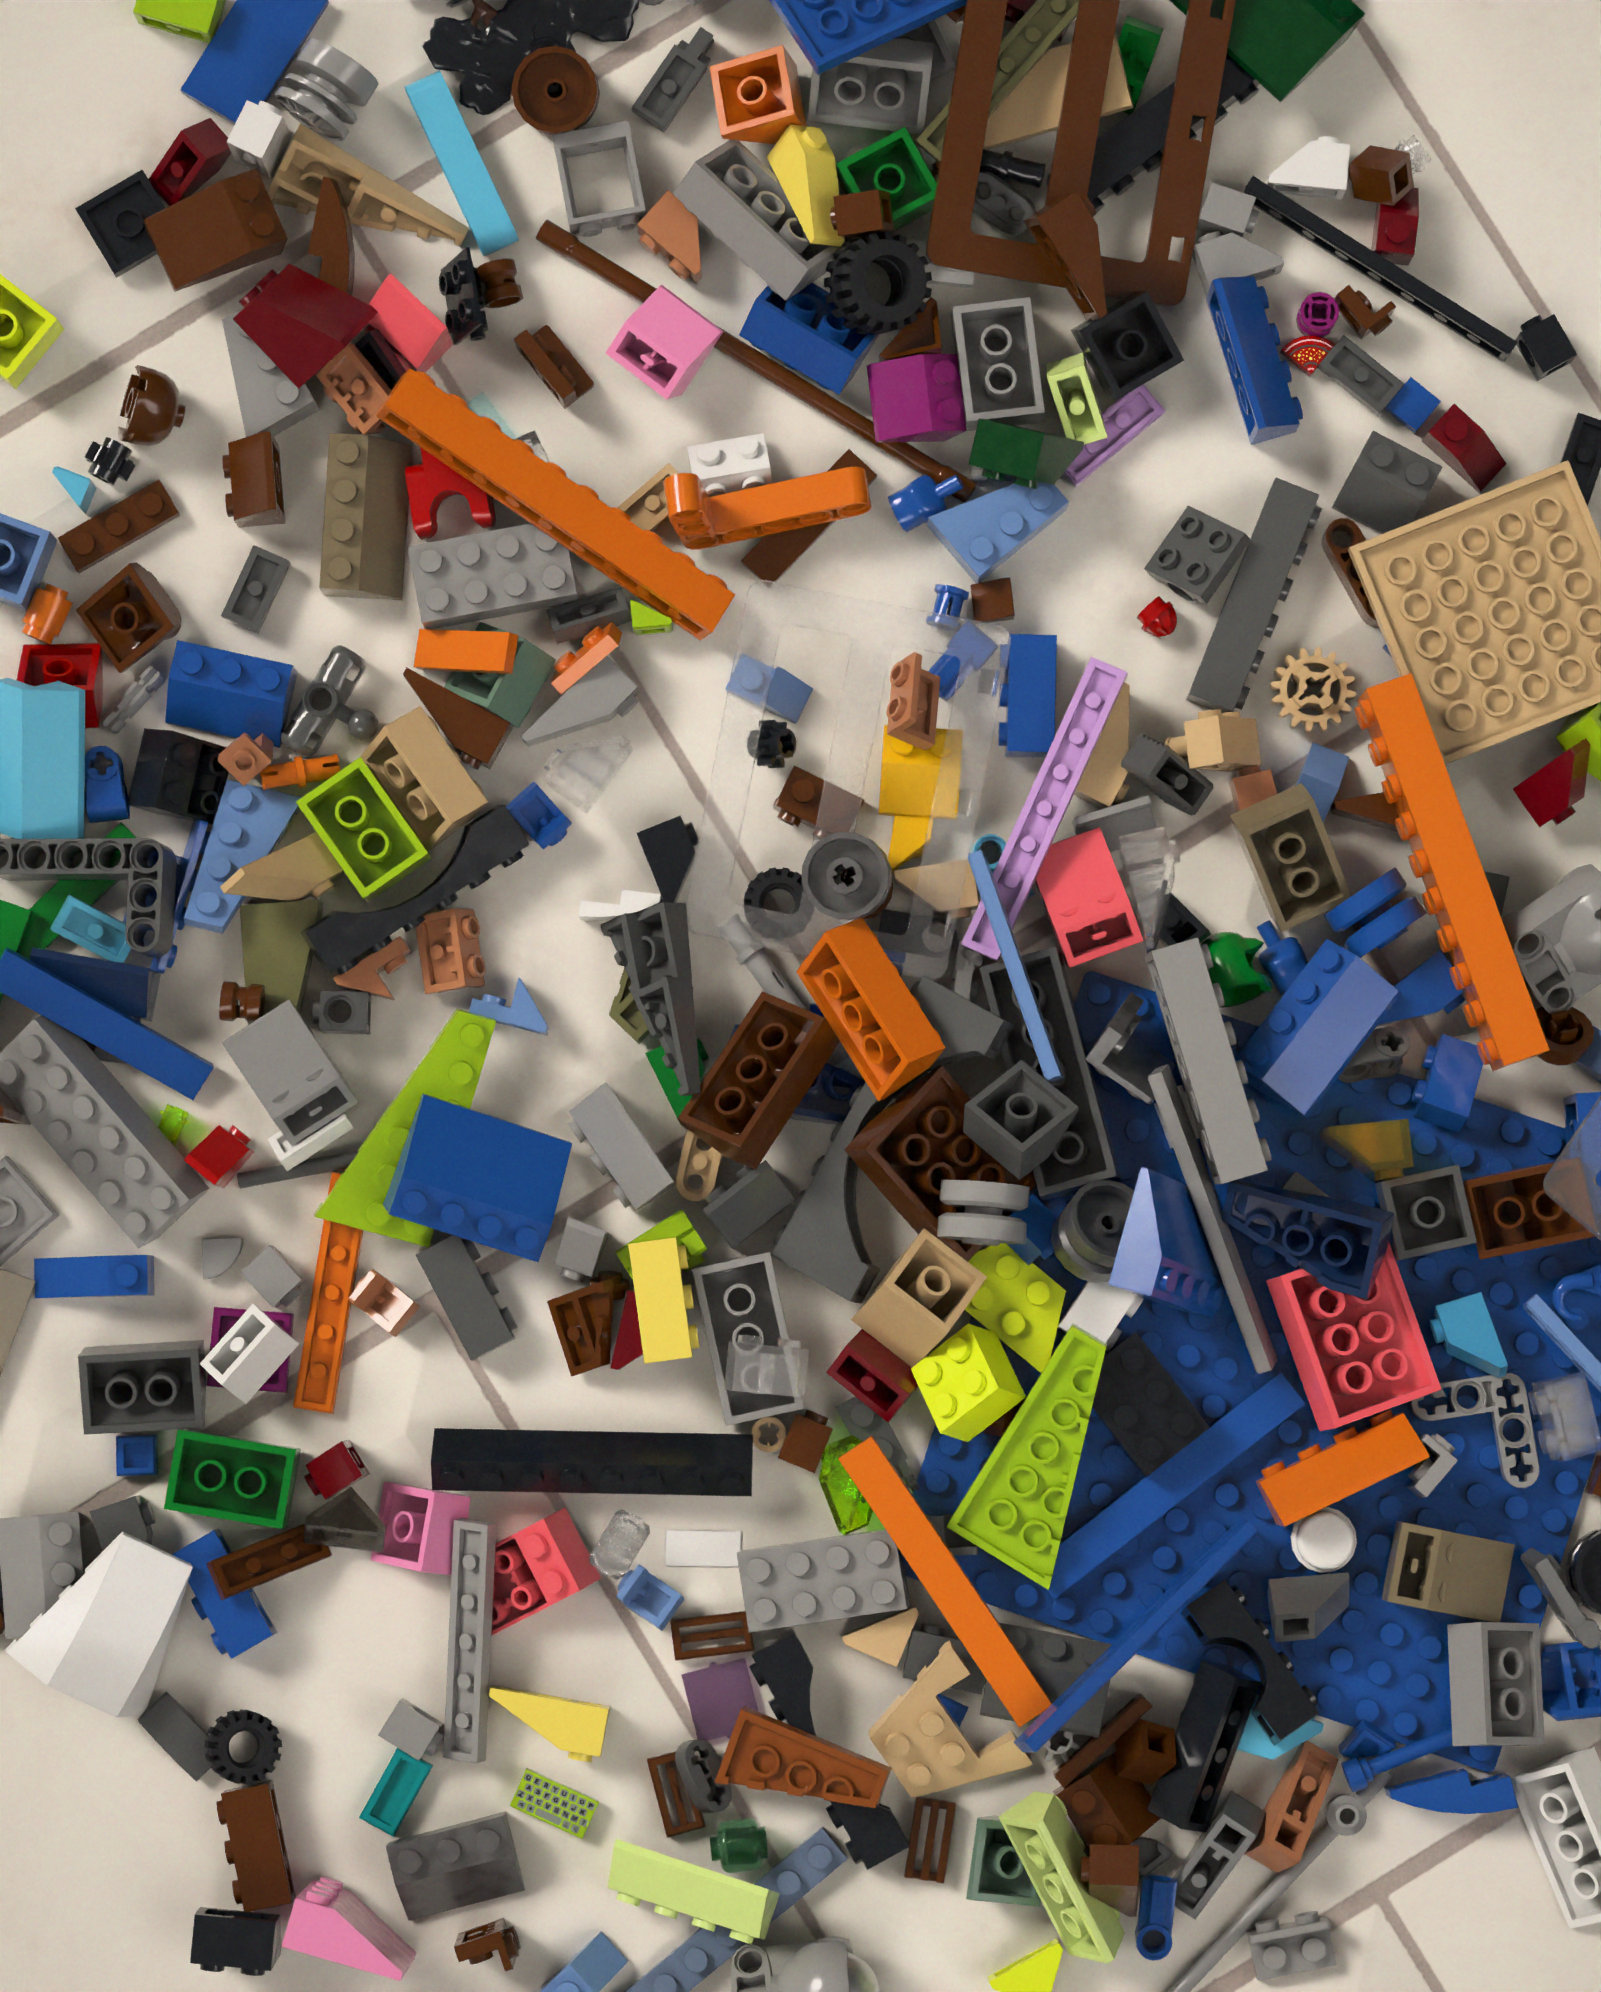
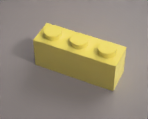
(663, 1300)

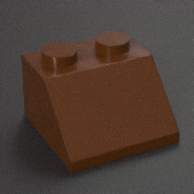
(255, 481)
(1107, 1806)

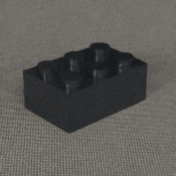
(1144, 1406)

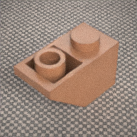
(674, 234)

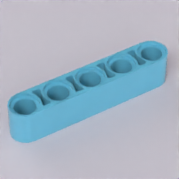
(461, 163)

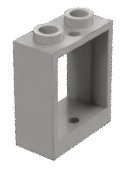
(591, 141)

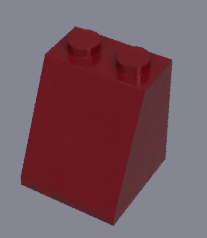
(301, 321)

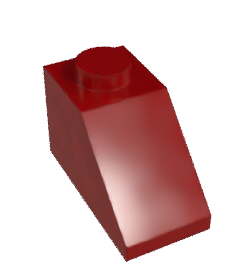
(220, 1155)

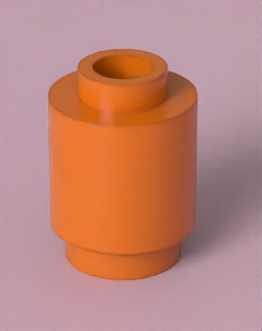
(46, 613)

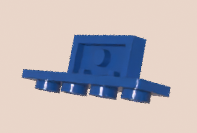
(185, 881)

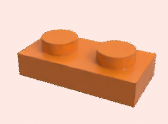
(596, 647)

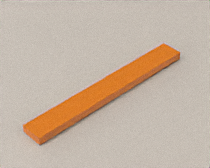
(945, 1581)

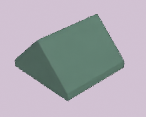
(997, 1869)

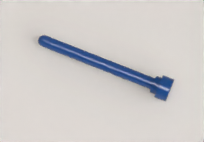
(1361, 1772)

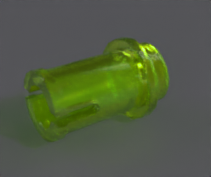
(173, 1122)

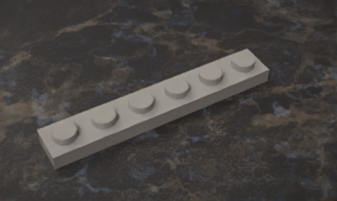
(469, 1640)

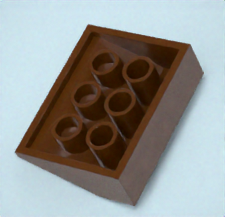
(919, 1145)

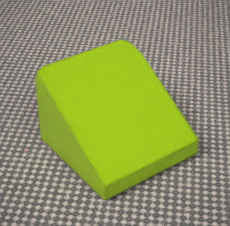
(649, 621)

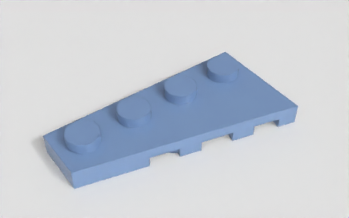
(243, 831)

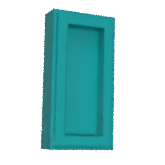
(395, 1792)

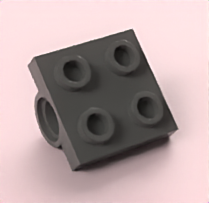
(1197, 555)

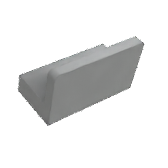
(1118, 820)

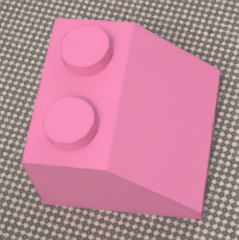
(419, 1527)

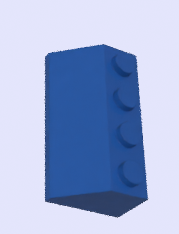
(1253, 359)
(1316, 1028)

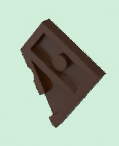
(585, 1326)

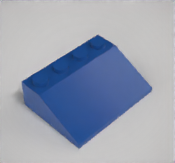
(479, 1178)
(1166, 1249)

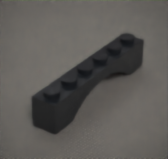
(483, 845)
(788, 1674)

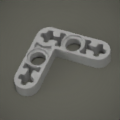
(1490, 1402)

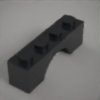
(1222, 1619)

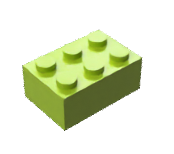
(363, 830)

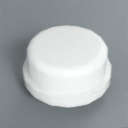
(1324, 1540)

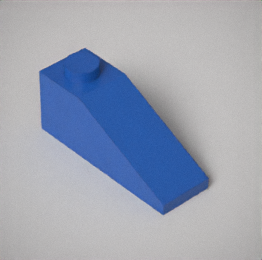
(1425, 992)
(94, 1276)

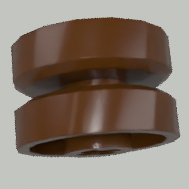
(549, 67)

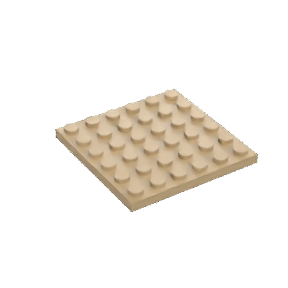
(1493, 609)

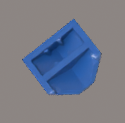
(1571, 1681)

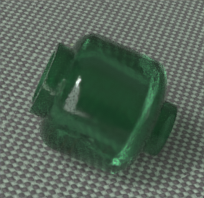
(739, 1845)

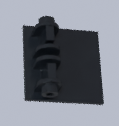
(461, 287)

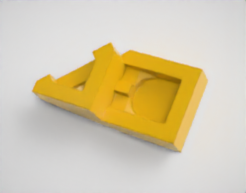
(907, 839)

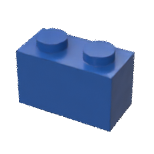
(1449, 1083)

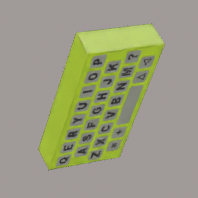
(554, 1803)

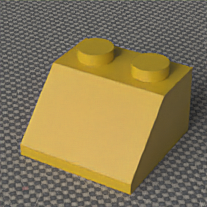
(909, 776)

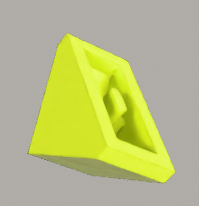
(1030, 1973)

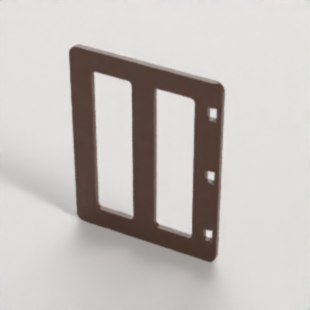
(1182, 165)

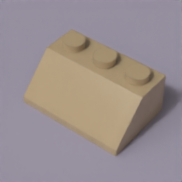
(424, 777)

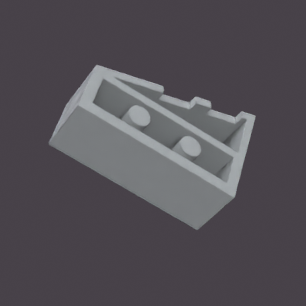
(264, 392)

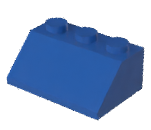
(807, 336)
(228, 692)

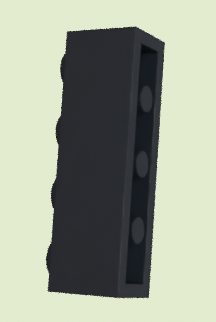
(1204, 1746)

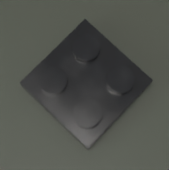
(118, 224)

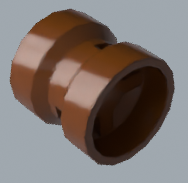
(500, 283)
(241, 1002)

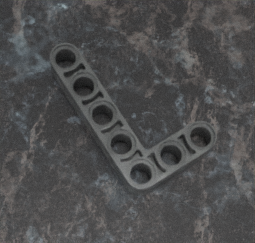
(96, 866)

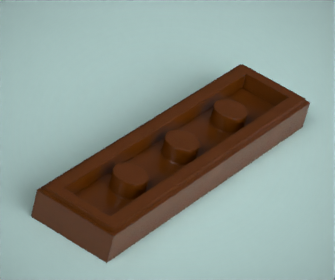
(779, 551)

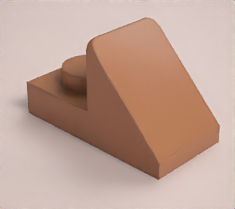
(366, 976)

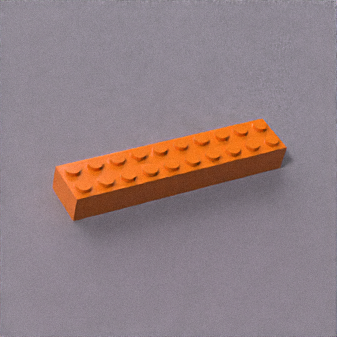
(1451, 873)

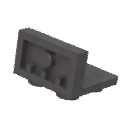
(1124, 1055)

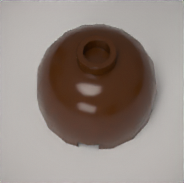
(151, 408)

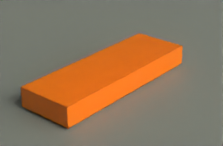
(465, 651)

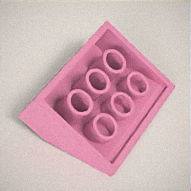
(344, 1930)

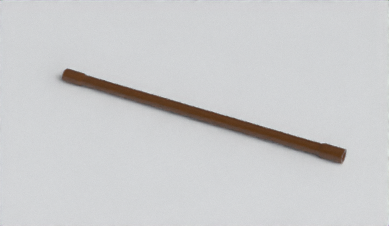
(569, 246)

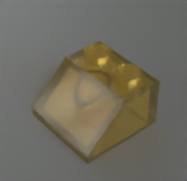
(1373, 1147)

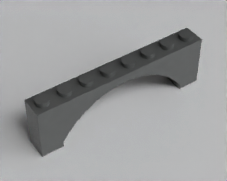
(824, 1230)

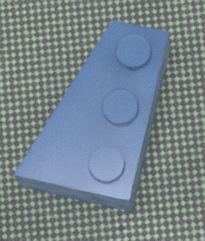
(996, 525)

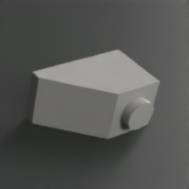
(1233, 256)
(580, 1249)

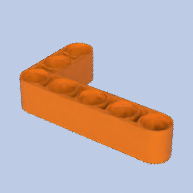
(762, 509)

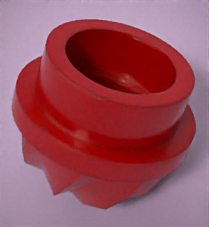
(1158, 618)

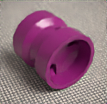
(1311, 320)

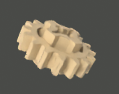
(1301, 676)

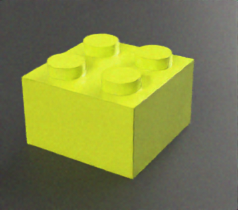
(24, 333)
(968, 1383)

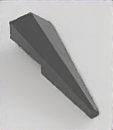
(658, 962)

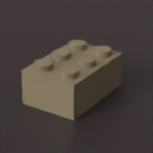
(1291, 857)

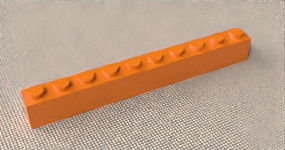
(555, 503)

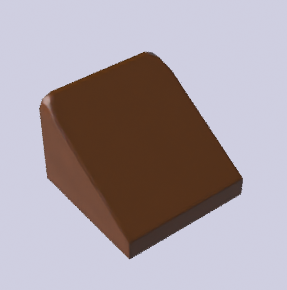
(993, 600)

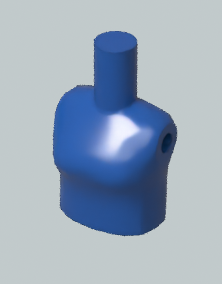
(921, 500)
(1282, 958)

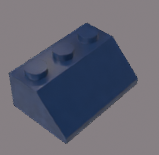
(120, 985)

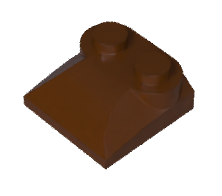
(130, 616)

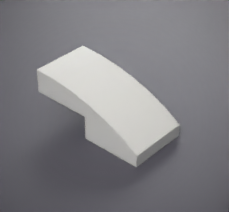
(631, 903)

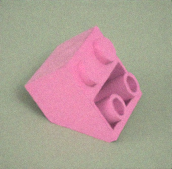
(664, 343)

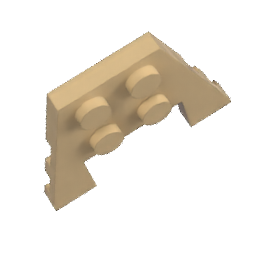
(927, 1744)

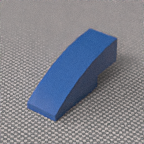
(1455, 1793)

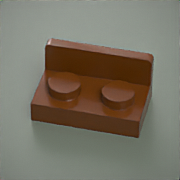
(554, 365)
(800, 799)
(482, 1940)

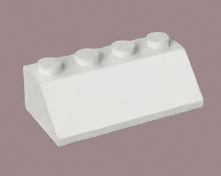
(1564, 1821)

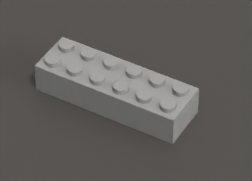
(1207, 1061)
(98, 1130)

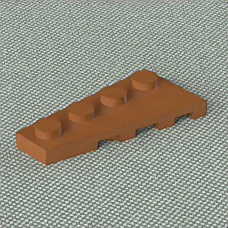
(789, 1760)

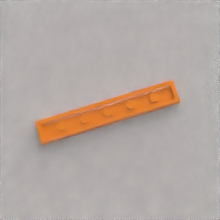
(328, 1315)

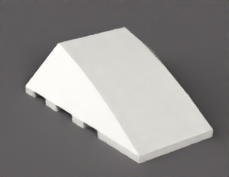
(109, 1628)

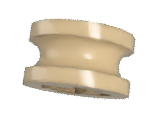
(781, 1434)

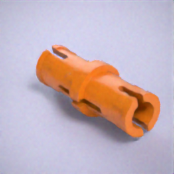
(299, 771)

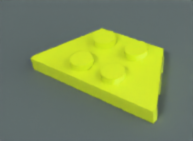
(1017, 1303)

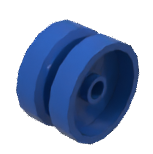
(1375, 914)

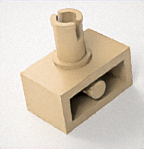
(1218, 742)

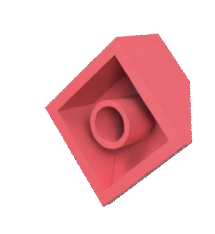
(408, 326)

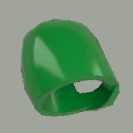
(1234, 969)

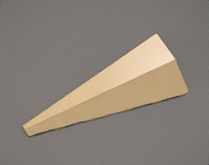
(368, 194)

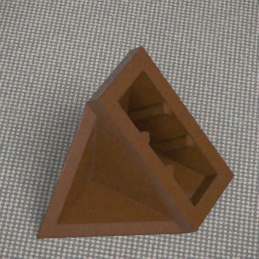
(916, 338)

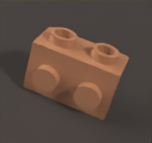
(913, 703)

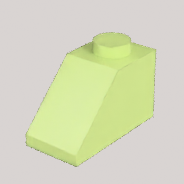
(1076, 399)

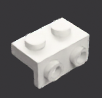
(731, 464)

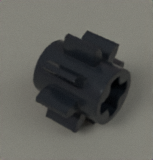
(109, 461)
(775, 744)

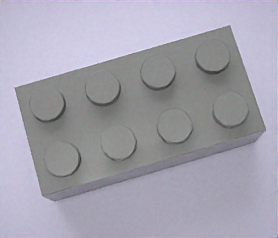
(753, 217)
(490, 575)
(742, 1300)
(822, 1580)

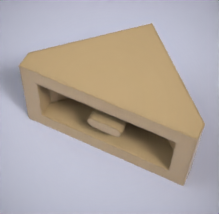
(885, 1637)

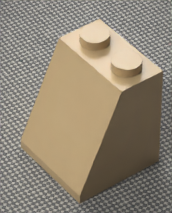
(919, 1298)

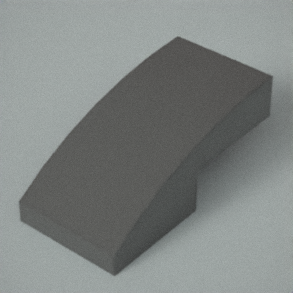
(177, 1734)

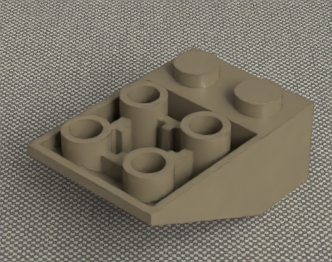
(1447, 1572)

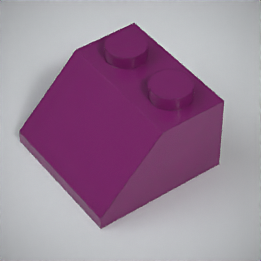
(916, 398)

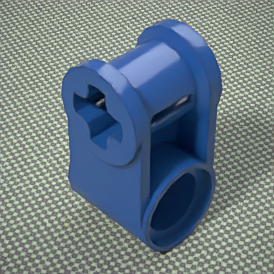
(106, 793)

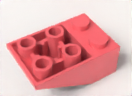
(1086, 899)
(538, 1569)

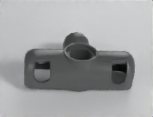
(331, 678)

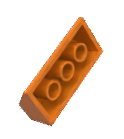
(870, 1008)
(1340, 1468)

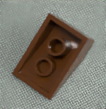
(217, 231)
(1072, 246)
(1516, 1213)

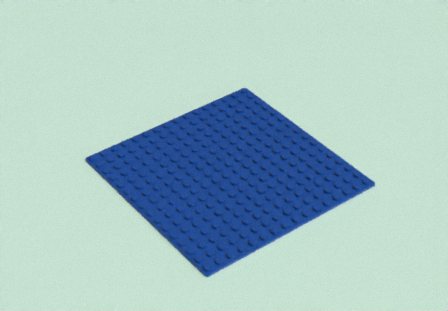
(1377, 1655)

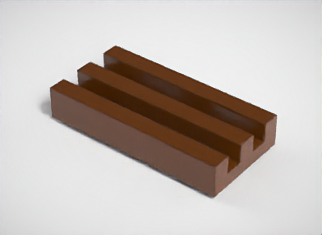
(711, 1651)
(684, 1826)
(924, 1873)

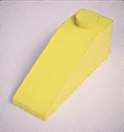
(809, 180)
(562, 1721)

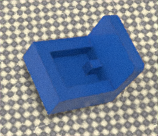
(539, 816)

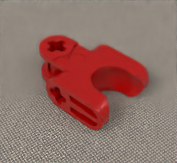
(434, 482)

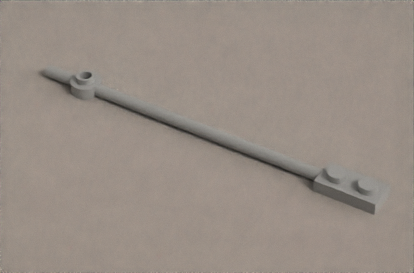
(1286, 1877)

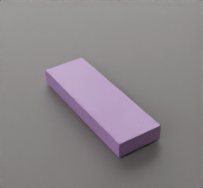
(1123, 423)

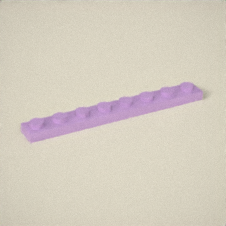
(1048, 799)

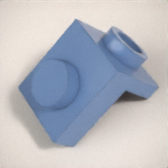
(648, 1597)

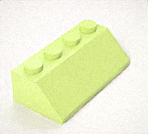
(1053, 1863)
(691, 1890)

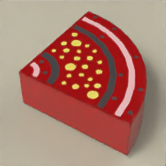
(1307, 352)

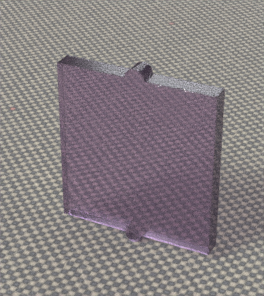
(717, 1696)

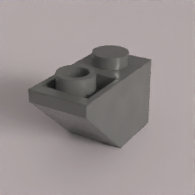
(1306, 1604)

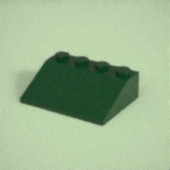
(1285, 38)

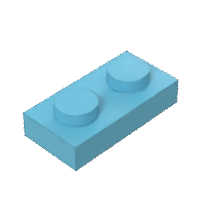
(92, 929)

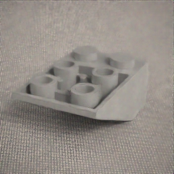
(290, 1072)

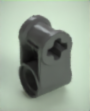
(1375, 1057)

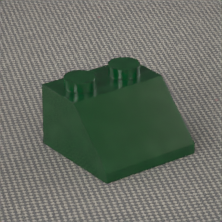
(1021, 453)

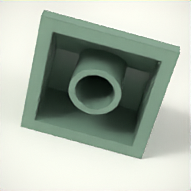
(506, 694)

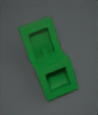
(1138, 47)

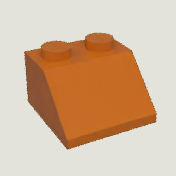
(757, 96)

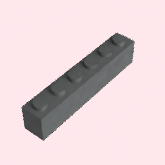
(1253, 596)

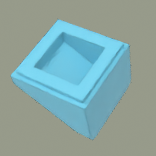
(78, 487)

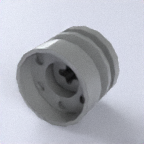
(330, 83)

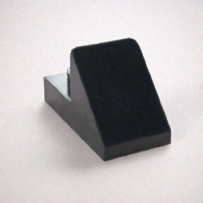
(1181, 924)

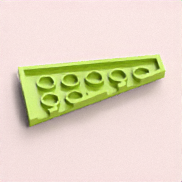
(446, 1072)
(1028, 1480)

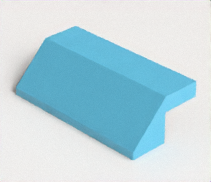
(42, 760)

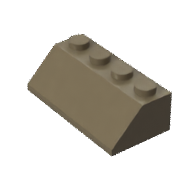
(365, 517)

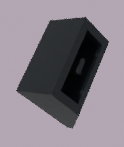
(178, 776)
(236, 1940)

